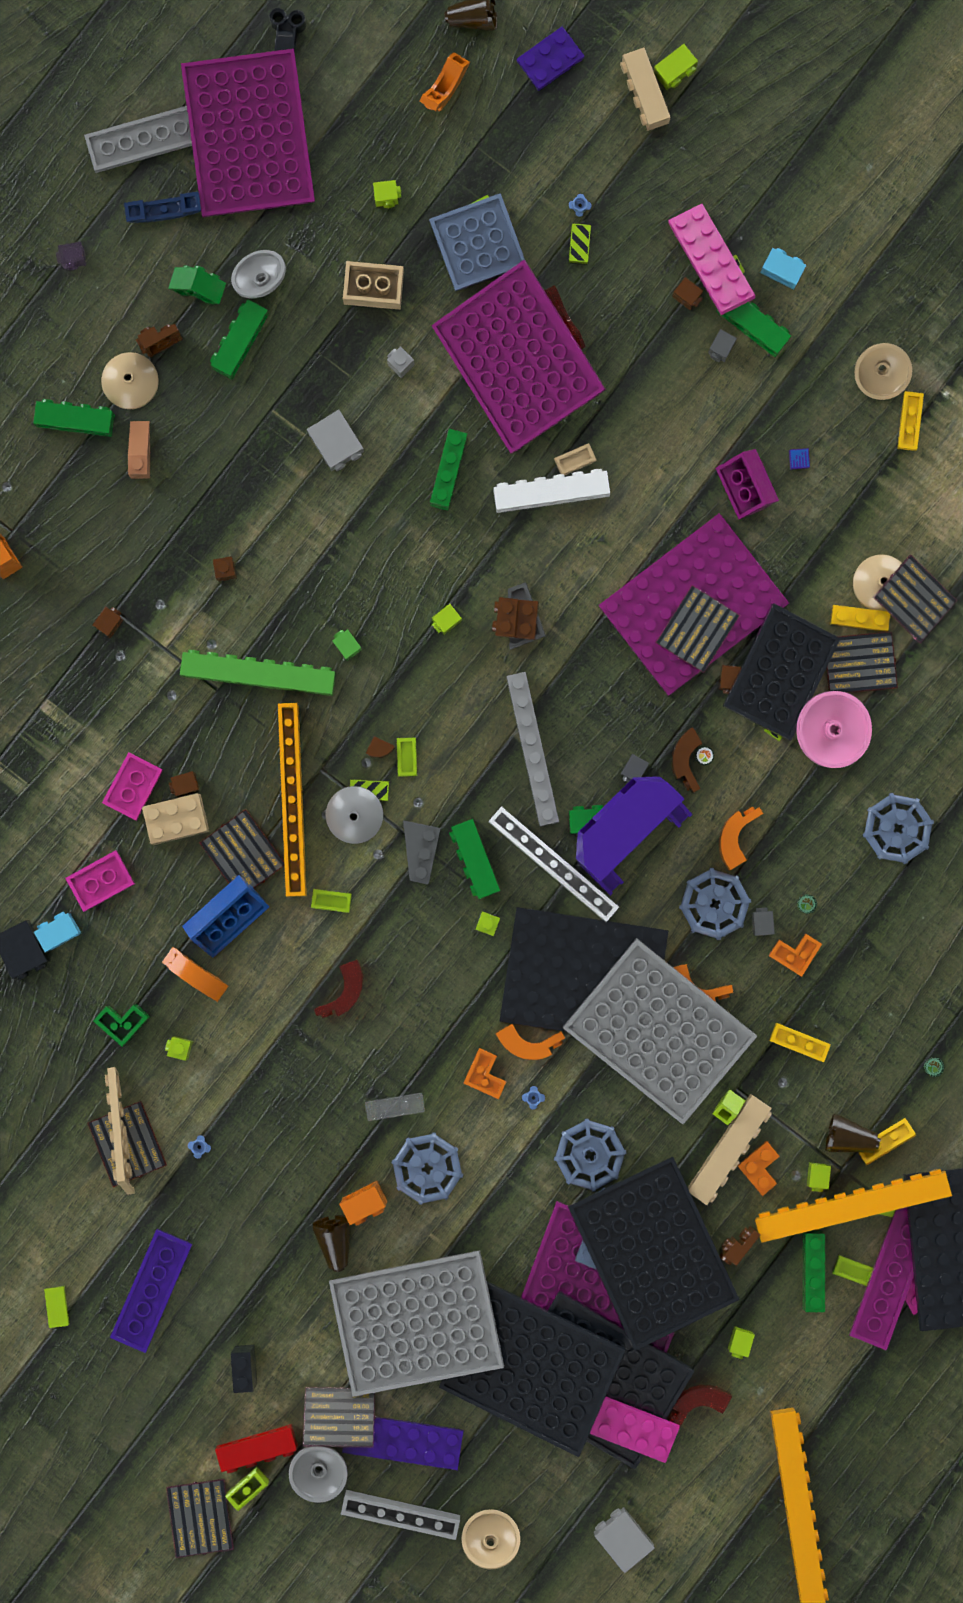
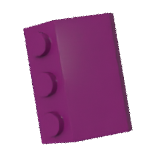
(747, 483)

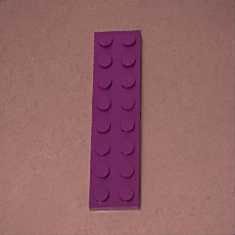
(886, 1285)

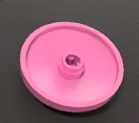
(834, 729)

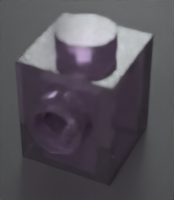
(71, 255)

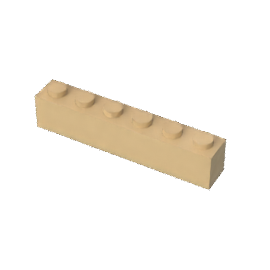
(728, 1150)

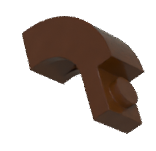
(681, 756)

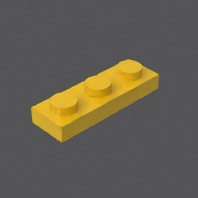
(910, 421)
(860, 618)
(799, 1042)
(890, 1139)

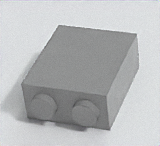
(335, 441)
(623, 1539)

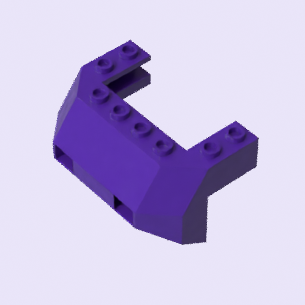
(624, 825)

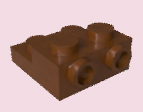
(154, 342)
(515, 618)
(735, 1250)

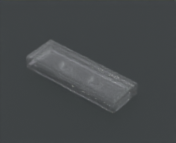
(395, 1106)

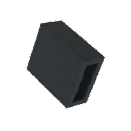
(21, 950)
(243, 1368)

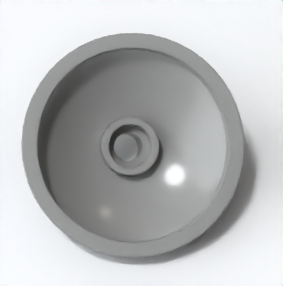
(258, 274)
(364, 805)
(316, 1484)

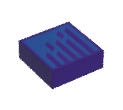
(799, 459)

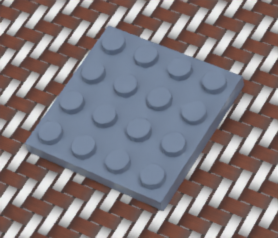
(477, 242)

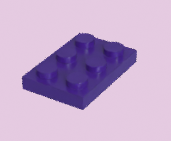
(550, 58)

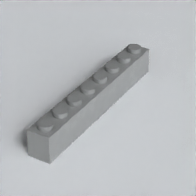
(532, 749)

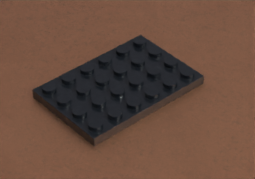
(781, 671)

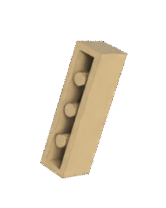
(645, 88)

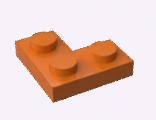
(796, 959)
(479, 1076)
(755, 1165)

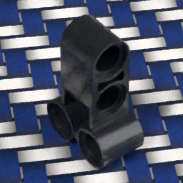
(286, 30)

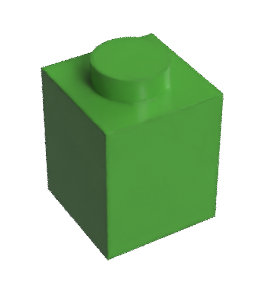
(346, 644)

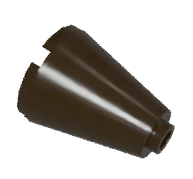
(472, 15)
(850, 1137)
(333, 1240)

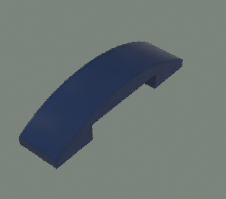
(162, 209)

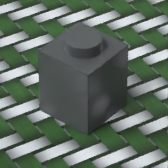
(721, 346)
(634, 768)
(762, 922)

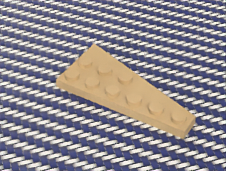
(119, 1134)

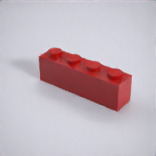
(256, 1448)

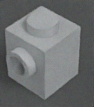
(400, 361)

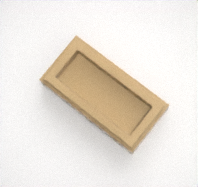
(575, 459)

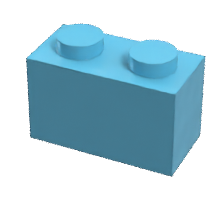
(783, 268)
(57, 932)

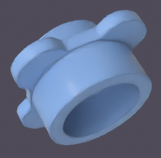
(580, 199)
(538, 1097)
(204, 1146)

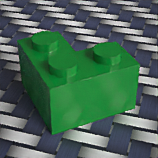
(197, 283)
(122, 1028)

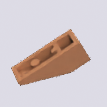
(139, 450)

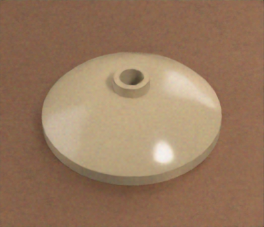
(887, 382)
(130, 393)
(868, 578)
(495, 1527)

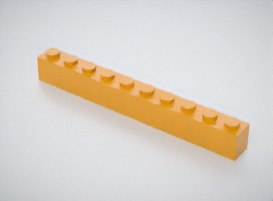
(292, 799)
(853, 1206)
(797, 1506)

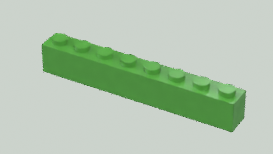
(259, 674)

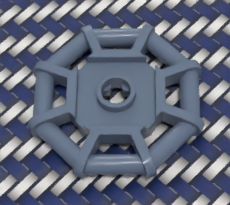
(909, 829)
(725, 908)
(579, 1152)
(433, 1159)

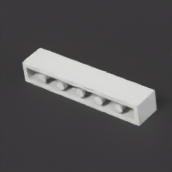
(551, 491)

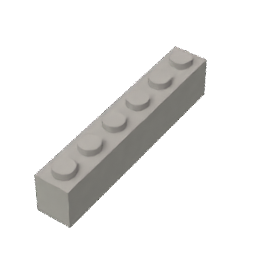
(400, 1514)

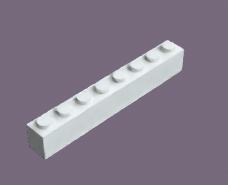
(553, 864)

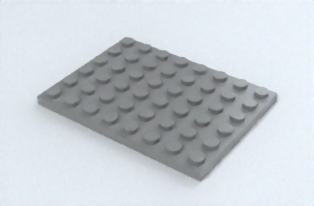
(659, 1031)
(416, 1323)

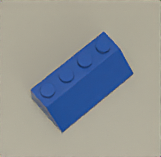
(225, 916)

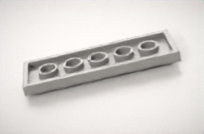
(139, 139)

